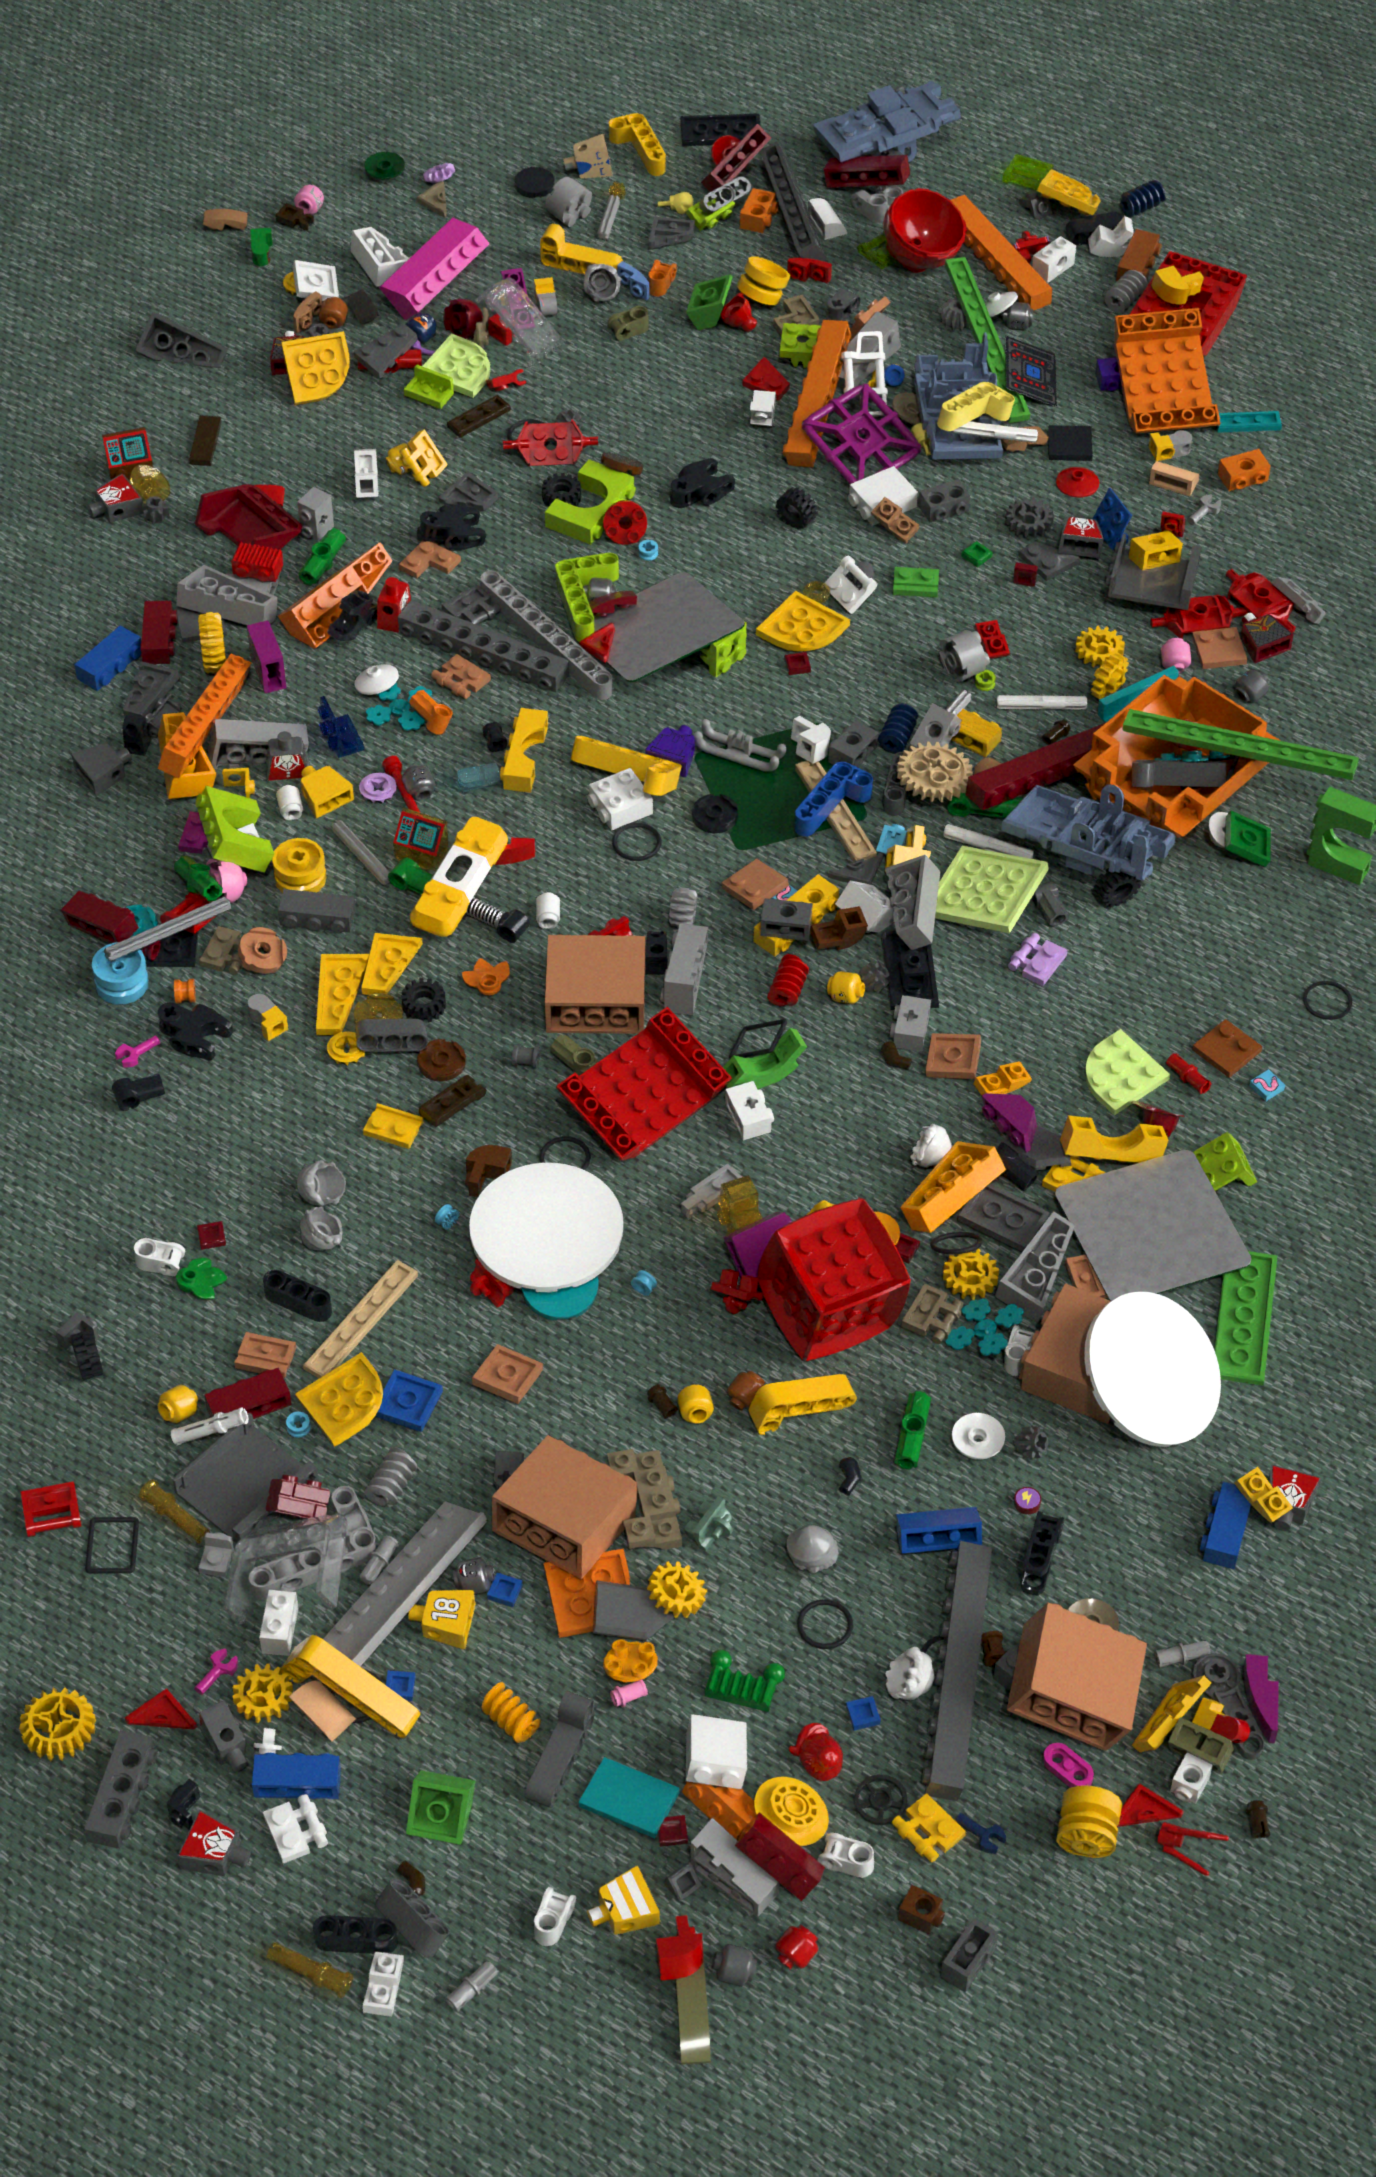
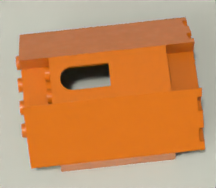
(1165, 805)

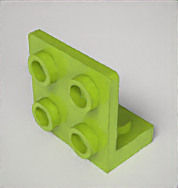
(1224, 1162)

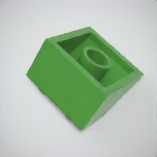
(708, 301)
(440, 1806)

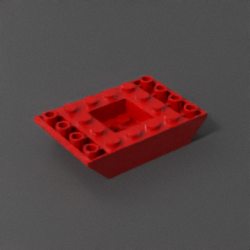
(1215, 301)

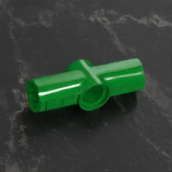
(322, 556)
(198, 878)
(911, 1441)

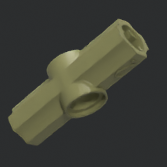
(572, 1054)

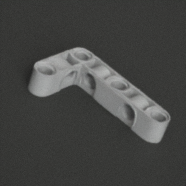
(293, 1570)

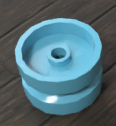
(121, 979)

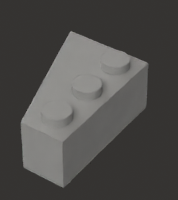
(731, 1870)

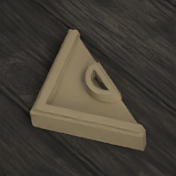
(434, 199)

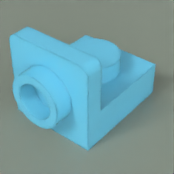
(891, 836)

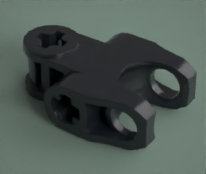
(698, 484)
(450, 527)
(356, 614)
(191, 1027)
(1041, 1551)

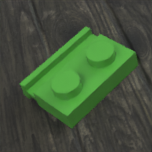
(916, 582)

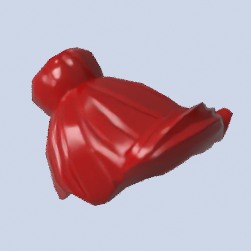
(738, 313)
(818, 1752)

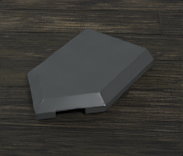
(1045, 1150)
(627, 1611)

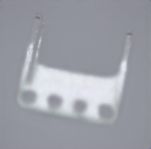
(522, 318)
(319, 1533)

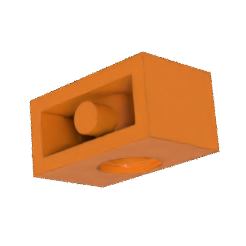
(1244, 470)

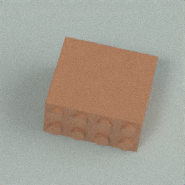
(595, 984)
(1057, 1359)
(564, 1506)
(1077, 1676)

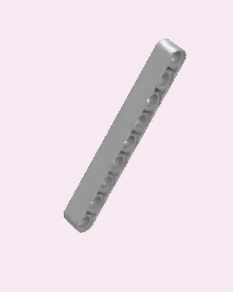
(547, 635)

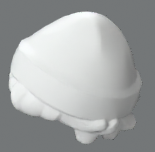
(931, 1146)
(910, 1675)

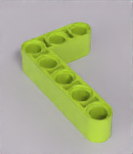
(570, 580)

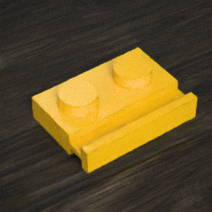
(393, 1126)

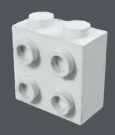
(620, 799)

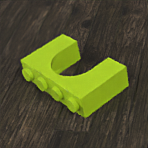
(587, 523)
(219, 815)

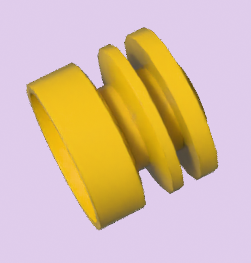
(1089, 1821)

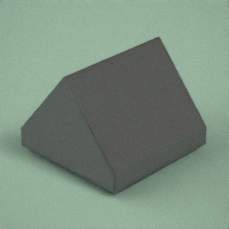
(683, 1882)

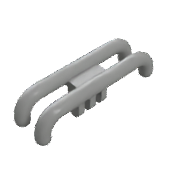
(738, 749)

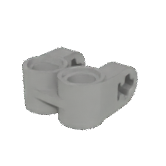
(876, 205)

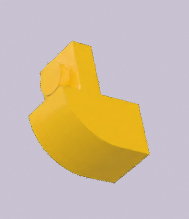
(1173, 287)
(914, 843)

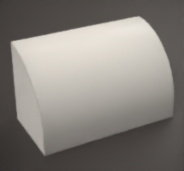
(825, 219)

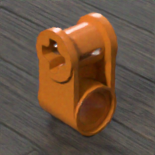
(661, 277)

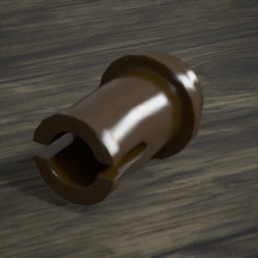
(1060, 729)
(661, 1400)
(1258, 1818)

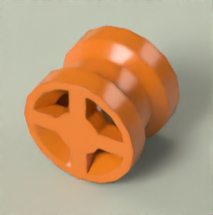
(184, 991)

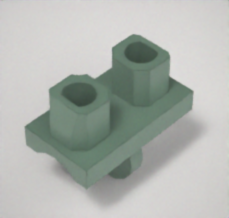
(713, 1523)

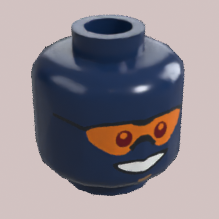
(423, 326)

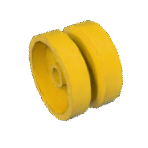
(763, 280)
(299, 865)

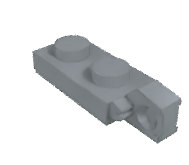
(1300, 598)
(706, 1192)

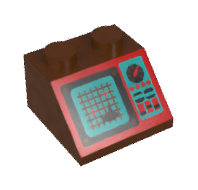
(125, 451)

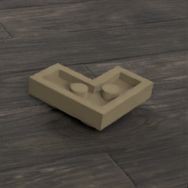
(798, 312)

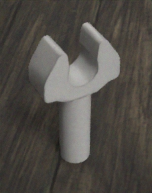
(1205, 508)

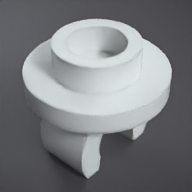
(268, 1742)

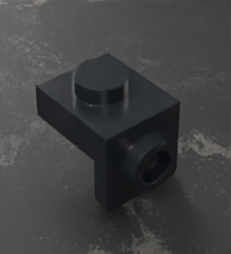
(181, 1801)

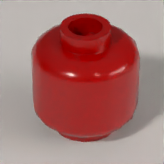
(796, 1947)

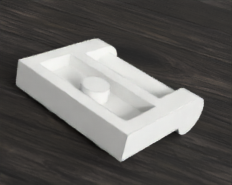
(844, 590)

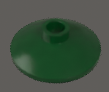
(384, 165)

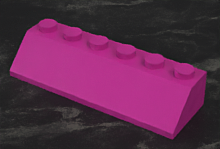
(433, 266)

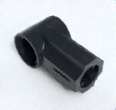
(131, 1093)
(1015, 1167)

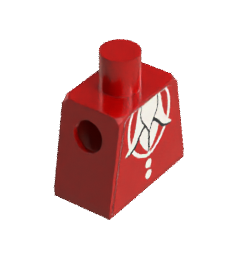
(393, 596)

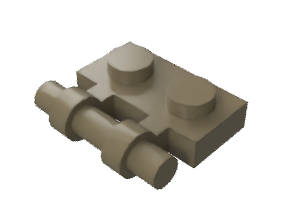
(220, 950)
(926, 1308)

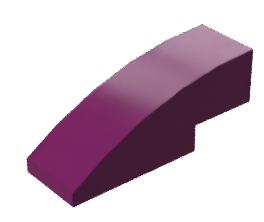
(1261, 1695)

